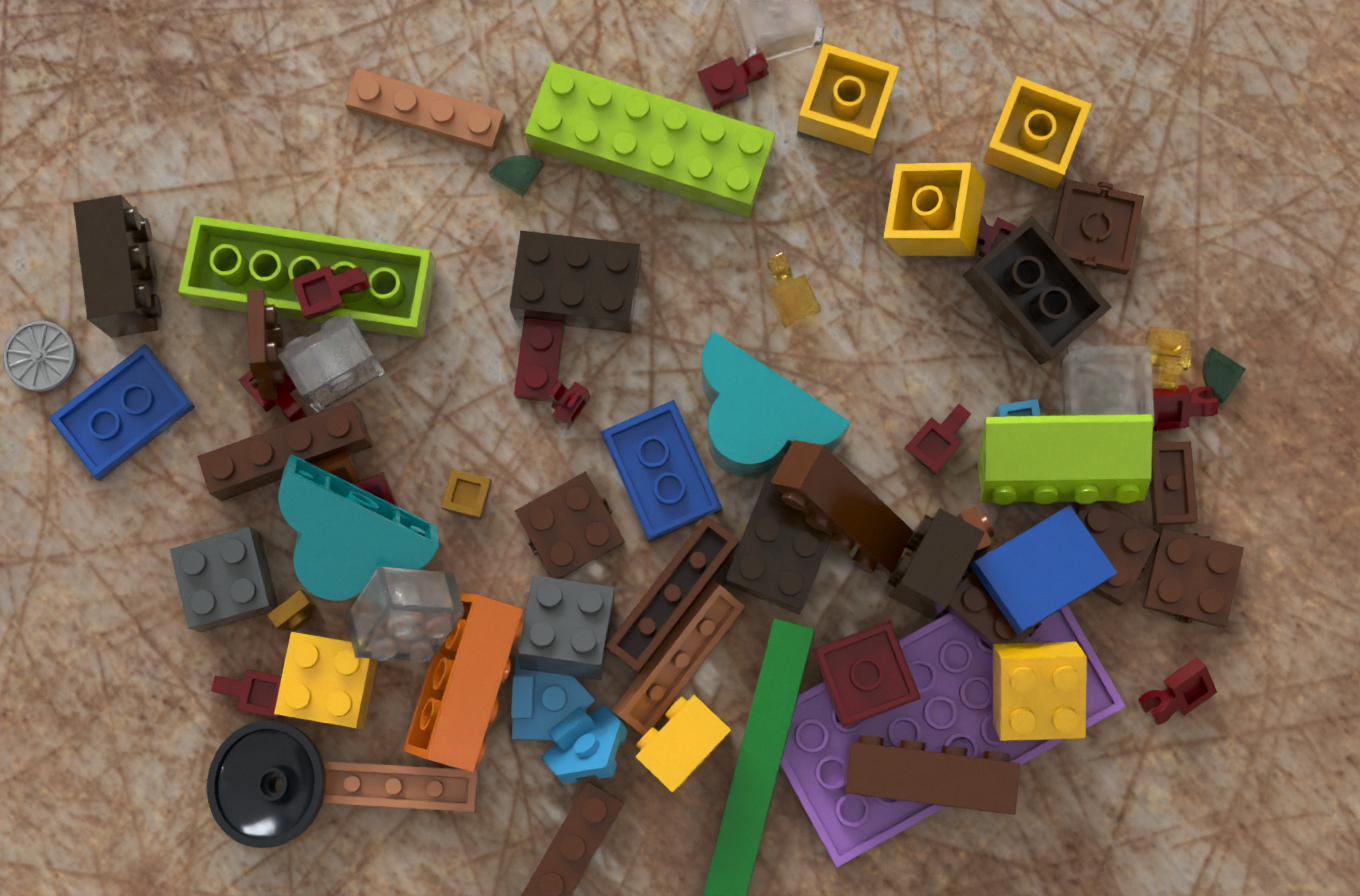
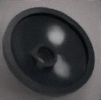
(244, 781)

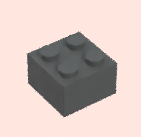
(224, 579)
(566, 627)

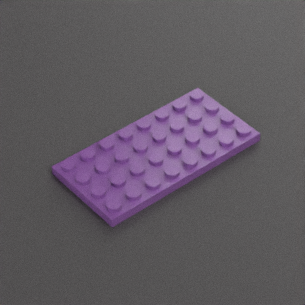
(955, 709)

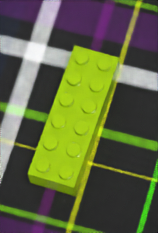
(650, 139)
(236, 257)

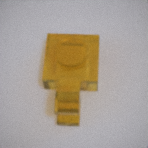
(792, 296)
(1170, 353)

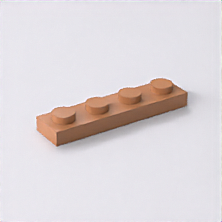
(425, 110)
(678, 658)
(401, 786)

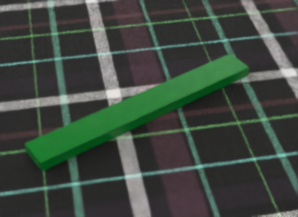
(759, 759)

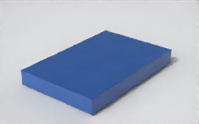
(121, 412)
(661, 470)
(1043, 569)

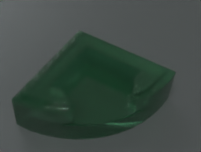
(517, 172)
(1220, 374)

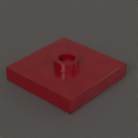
(866, 674)

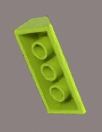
(1065, 459)

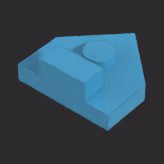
(543, 701)
(585, 745)

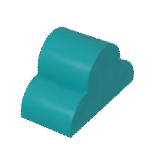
(759, 412)
(347, 532)

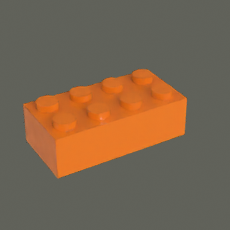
(464, 684)

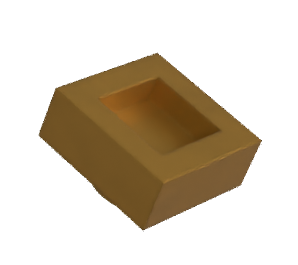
(466, 494)
(293, 612)

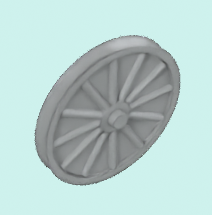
(39, 356)

